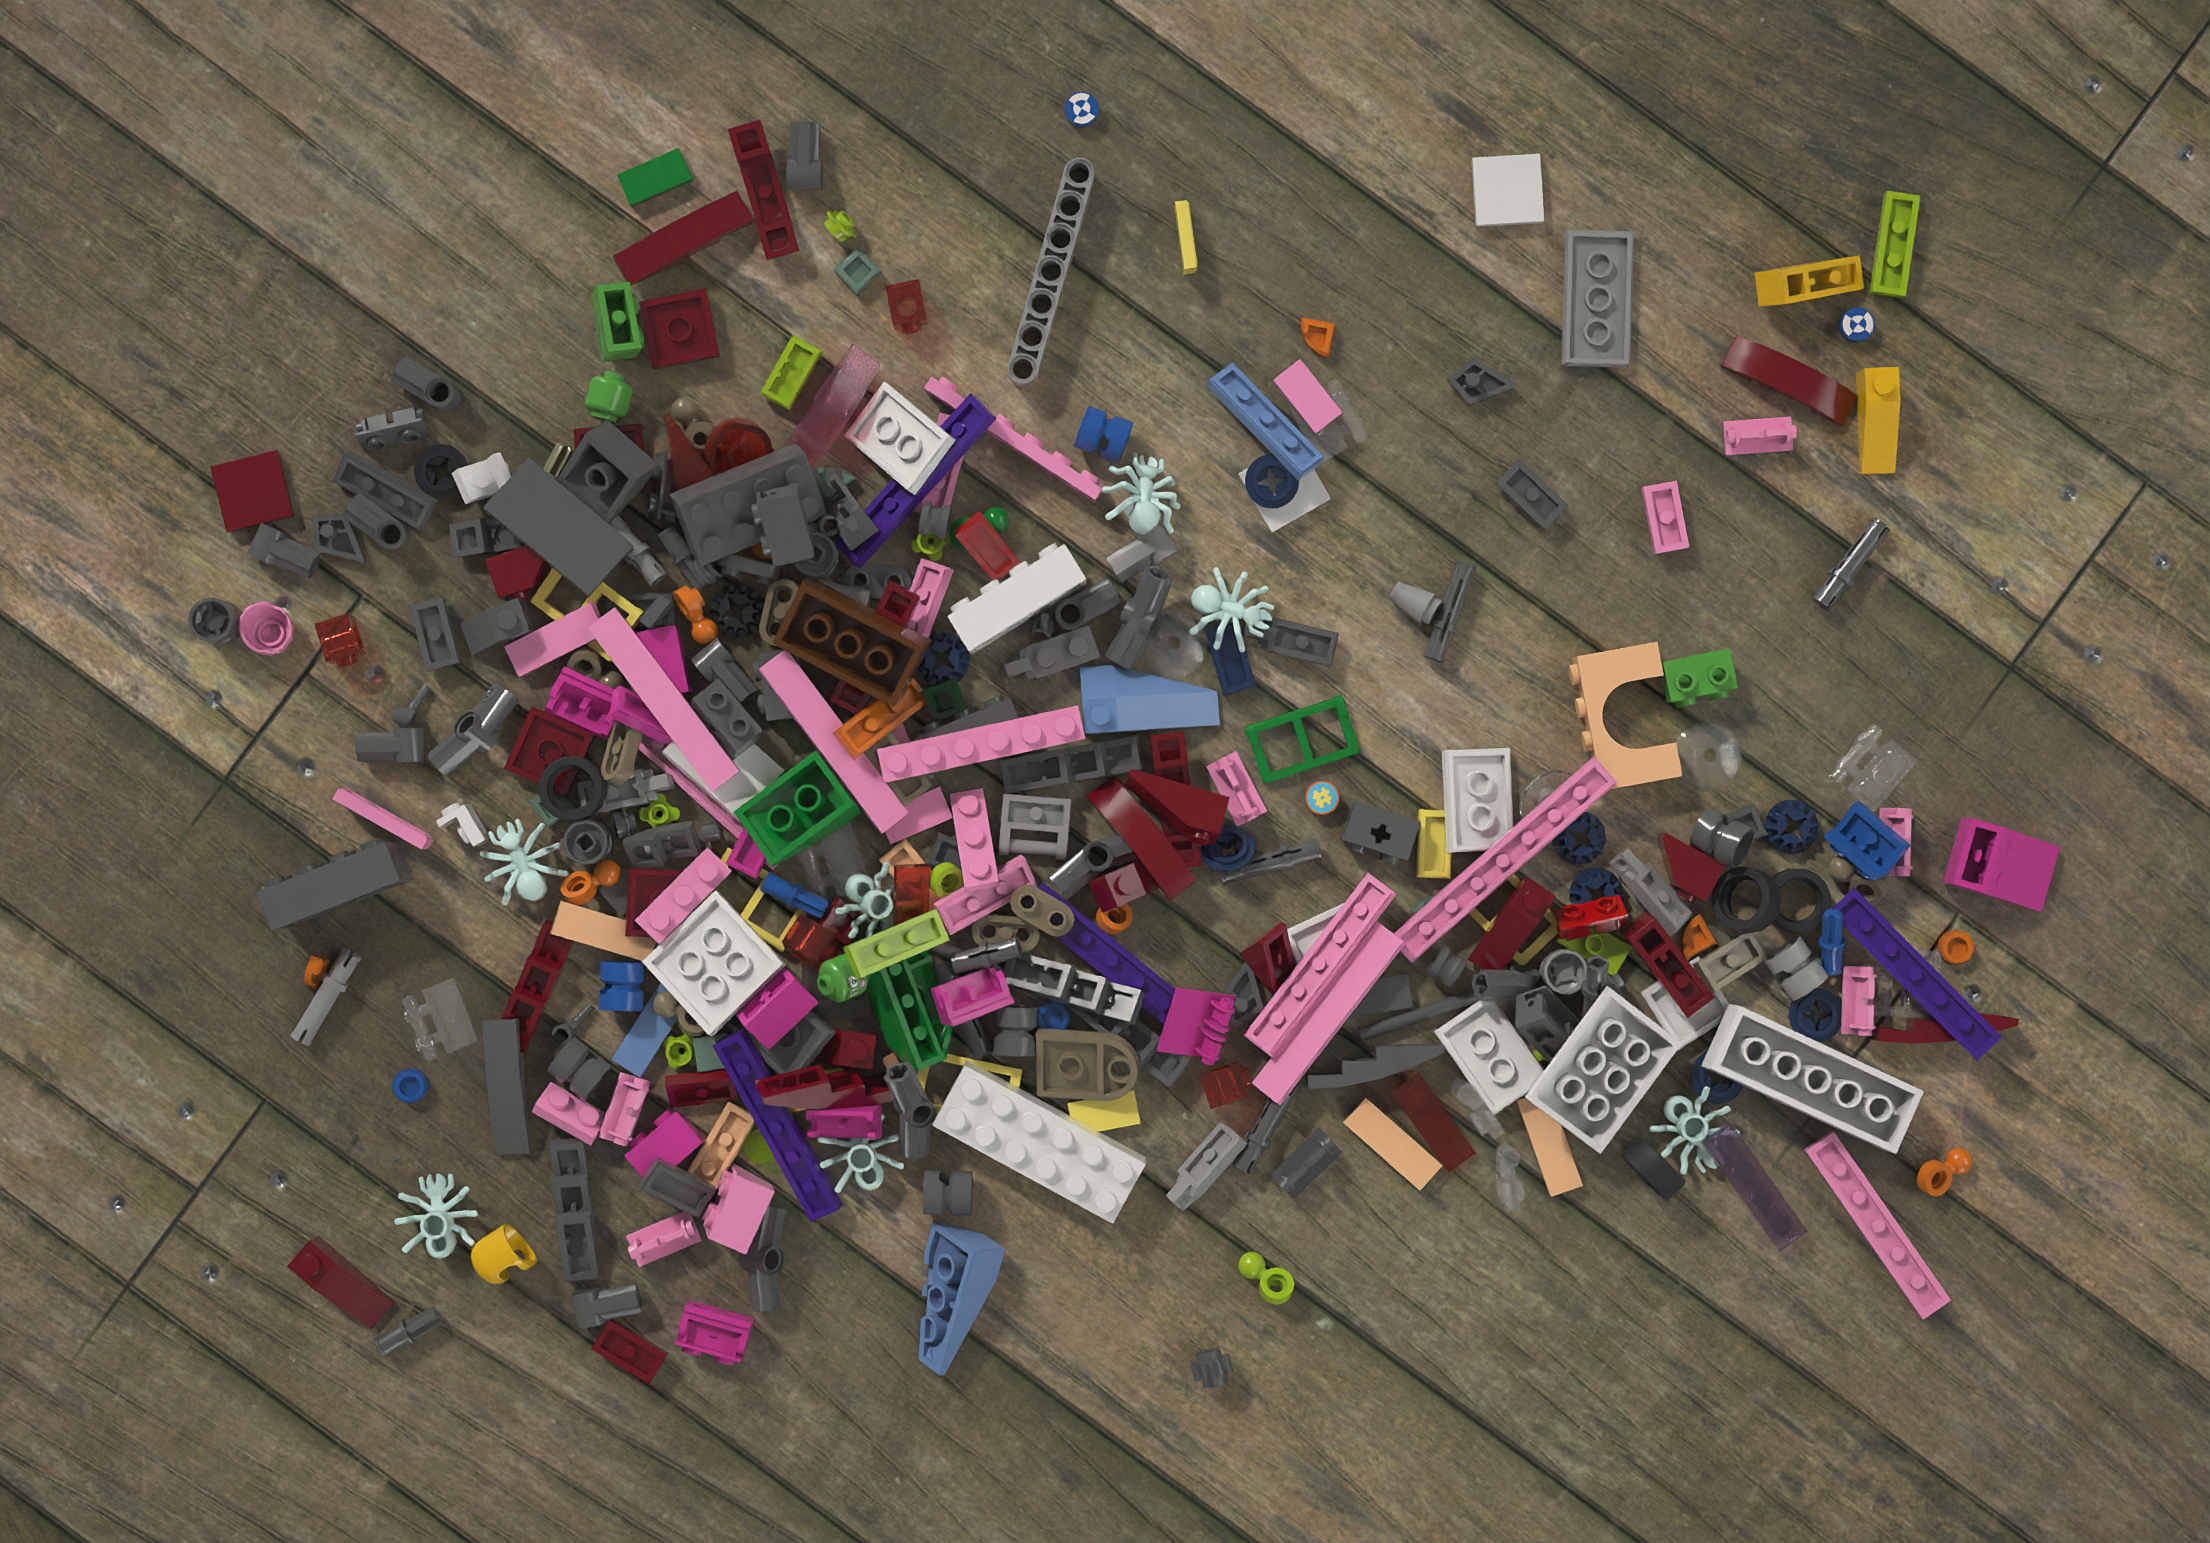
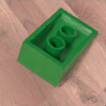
(798, 809)

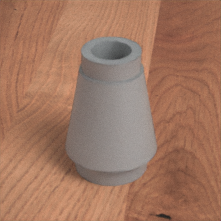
(1416, 602)

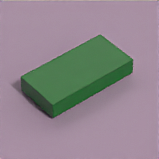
(655, 177)

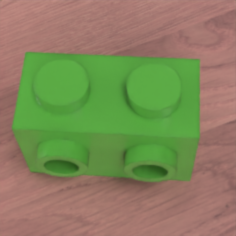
(616, 321)
(1698, 676)

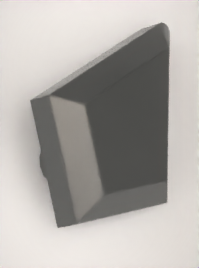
(1478, 382)
(336, 537)
(1247, 995)

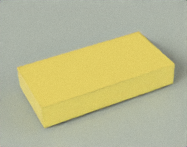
(1186, 237)
(1431, 846)
(1106, 1114)

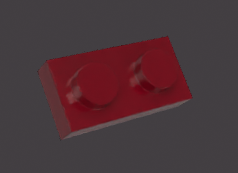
(700, 1088)
(629, 1350)

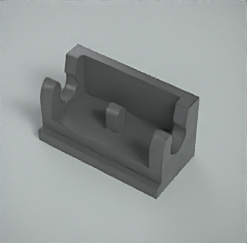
(851, 519)

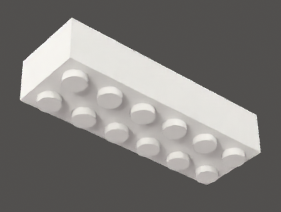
(1812, 1078)
(1039, 1141)

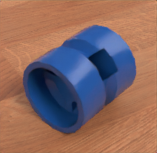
(1103, 434)
(621, 985)

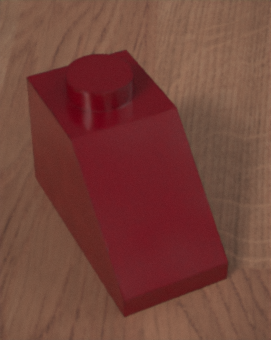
(516, 573)
(1689, 869)
(1122, 886)
(850, 1048)

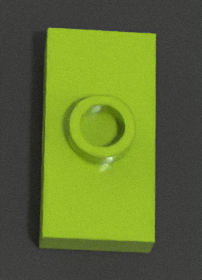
(791, 372)
(1599, 944)

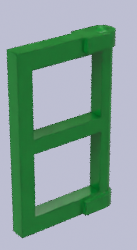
(1294, 716)

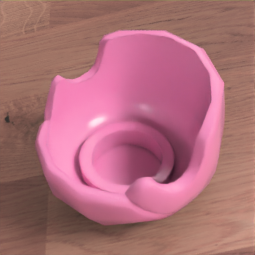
(266, 628)

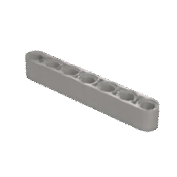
(1056, 257)

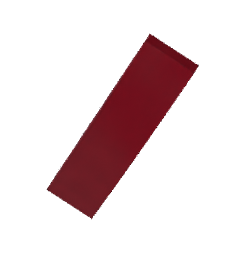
(683, 238)
(537, 982)
(1931, 1031)
(815, 1090)

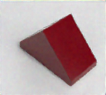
(1271, 957)

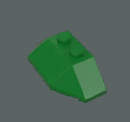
(908, 1011)

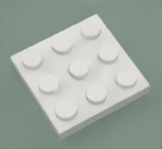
(714, 963)

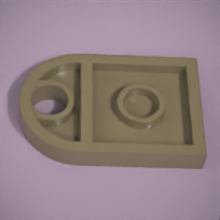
(1081, 1065)

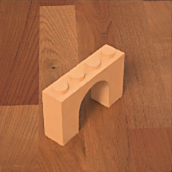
(1596, 678)

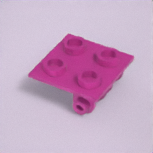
(1197, 1024)

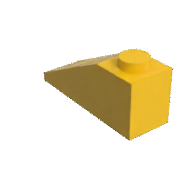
(1809, 281)
(1878, 419)

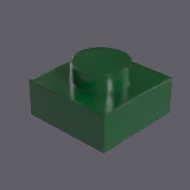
(944, 699)

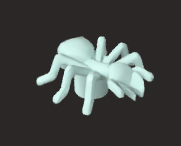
(1143, 504)
(1225, 609)
(523, 867)
(869, 901)
(1689, 1127)
(861, 1159)
(438, 1223)

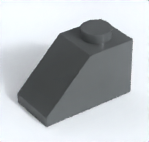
(497, 626)

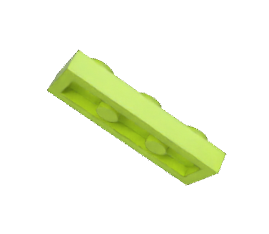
(1894, 244)
(896, 944)

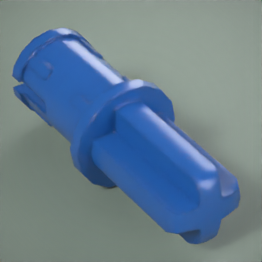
(794, 895)
(1832, 941)

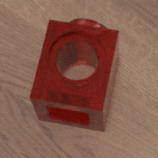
(902, 292)
(340, 640)
(810, 942)
(1226, 1084)

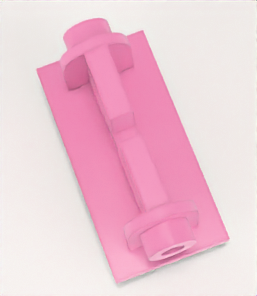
(1759, 435)
(1235, 783)
(1900, 821)
(1857, 1000)
(624, 1109)
(663, 1238)

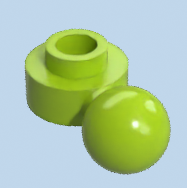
(950, 884)
(1253, 1266)

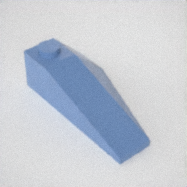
(1138, 701)
(959, 1280)

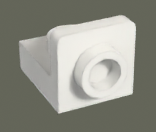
(482, 478)
(470, 827)

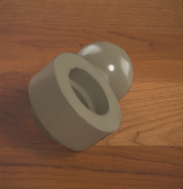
(686, 411)
(594, 671)
(1844, 870)
(667, 1006)

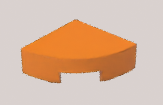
(1317, 335)
(1696, 937)
(315, 970)

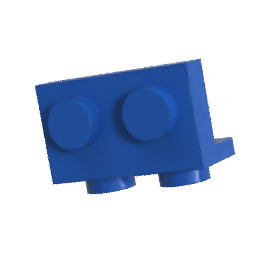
(1867, 842)

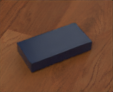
(1230, 664)

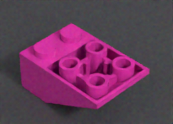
(2001, 864)

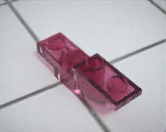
(834, 404)

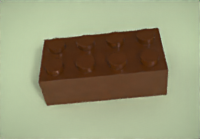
(851, 641)

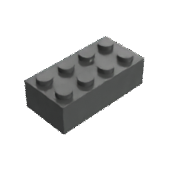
(719, 509)
(335, 885)

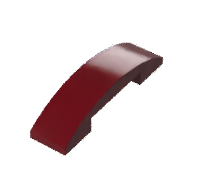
(764, 189)
(1790, 378)
(897, 605)
(1172, 763)
(1142, 837)

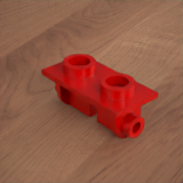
(1604, 913)

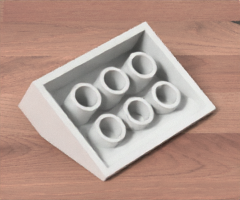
(1603, 1070)

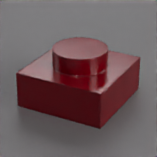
(840, 923)

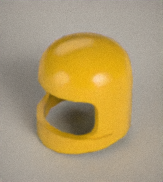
(496, 1253)

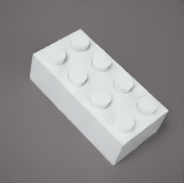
(1016, 599)

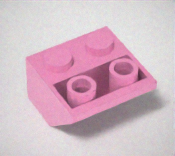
(737, 1208)

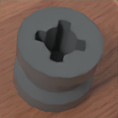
(934, 520)
(1446, 966)

